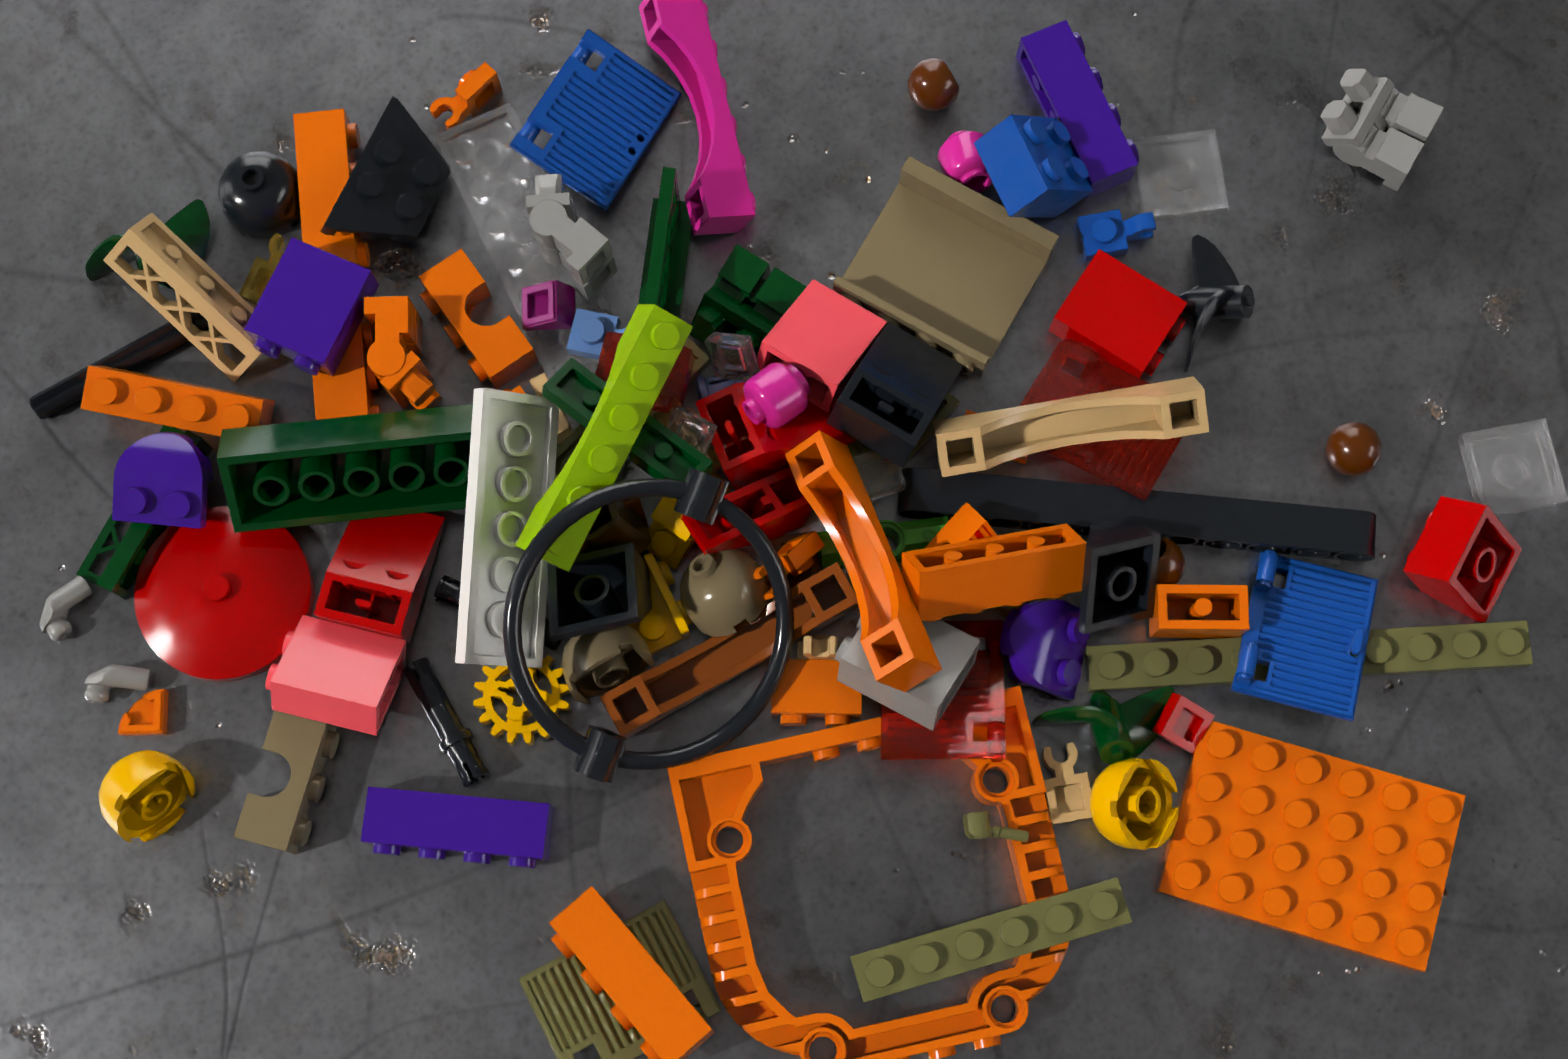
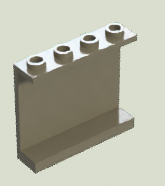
(947, 266)

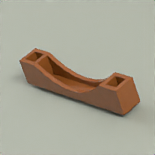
(720, 659)

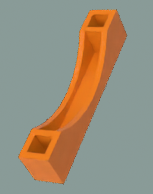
(889, 619)

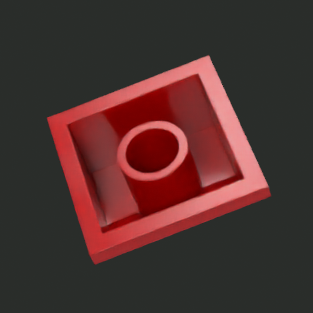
(1463, 557)

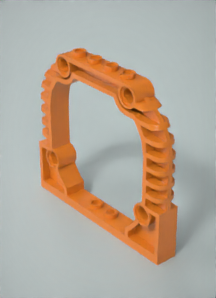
(715, 797)

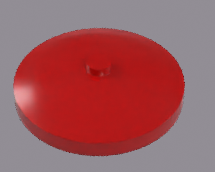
(222, 597)

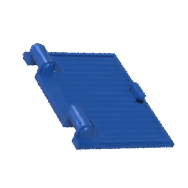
(596, 120)
(1306, 636)

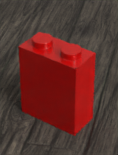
(1120, 315)

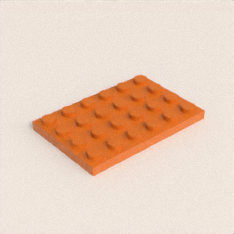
(1312, 845)

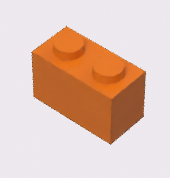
(1199, 611)
(812, 692)

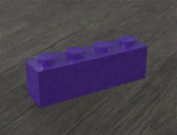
(1074, 95)
(457, 825)

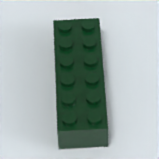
(346, 468)

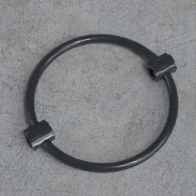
(602, 748)

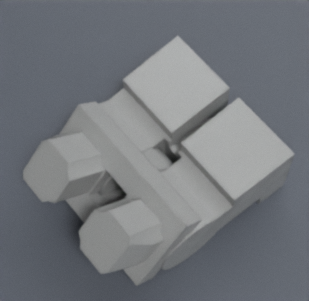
(1378, 126)
(566, 239)

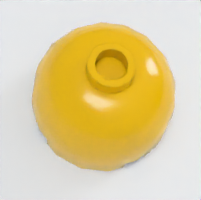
(144, 794)
(1134, 803)

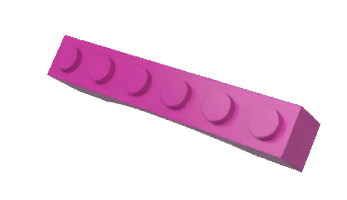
(719, 191)

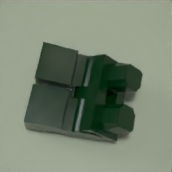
(744, 282)

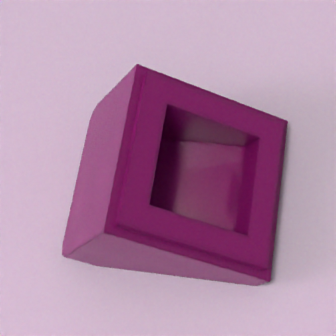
(548, 306)

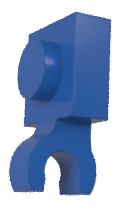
(1111, 234)

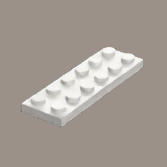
(507, 476)

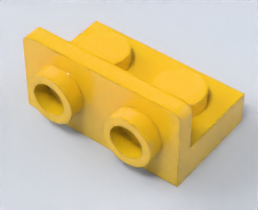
(667, 620)

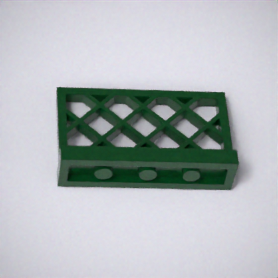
(667, 248)

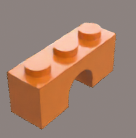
(496, 350)

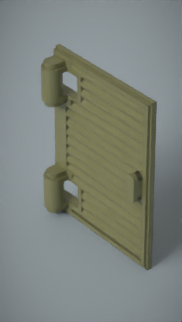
(578, 1017)

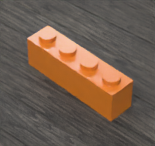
(172, 401)
(994, 571)
(630, 977)

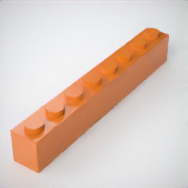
(324, 163)

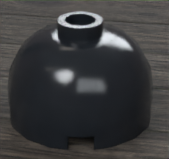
(260, 194)

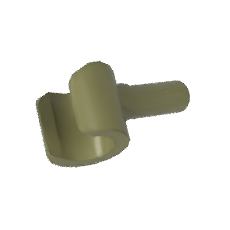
(978, 827)

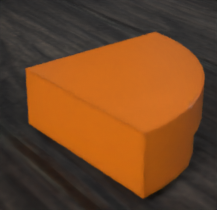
(147, 715)

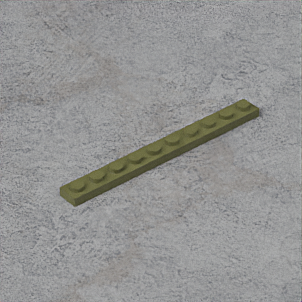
(1387, 653)

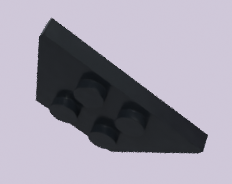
(391, 182)

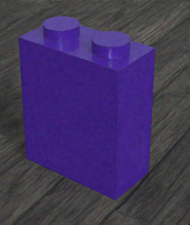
(311, 308)

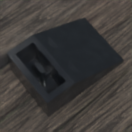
(894, 394)

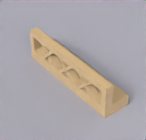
(196, 291)

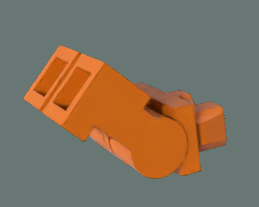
(396, 349)

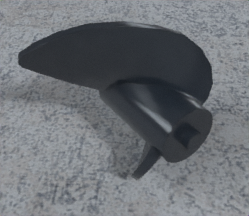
(1215, 292)

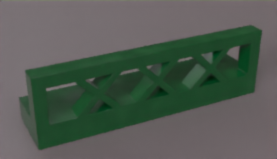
(656, 448)
(130, 551)

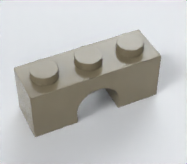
(283, 818)

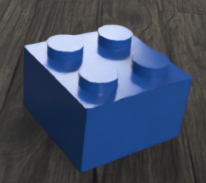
(1033, 166)

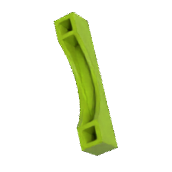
(635, 380)

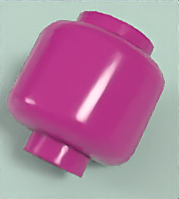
(962, 162)
(775, 395)

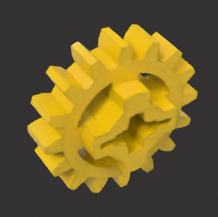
(518, 716)

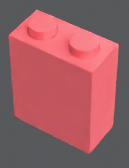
(823, 340)
(337, 674)

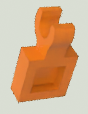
(472, 95)
(795, 556)

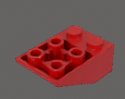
(753, 450)
(381, 574)

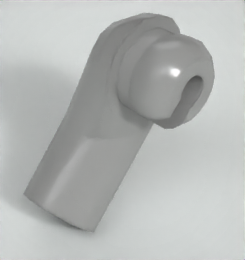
(57, 607)
(114, 676)

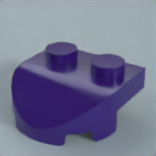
(162, 482)
(1045, 646)

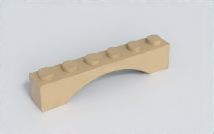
(1135, 412)

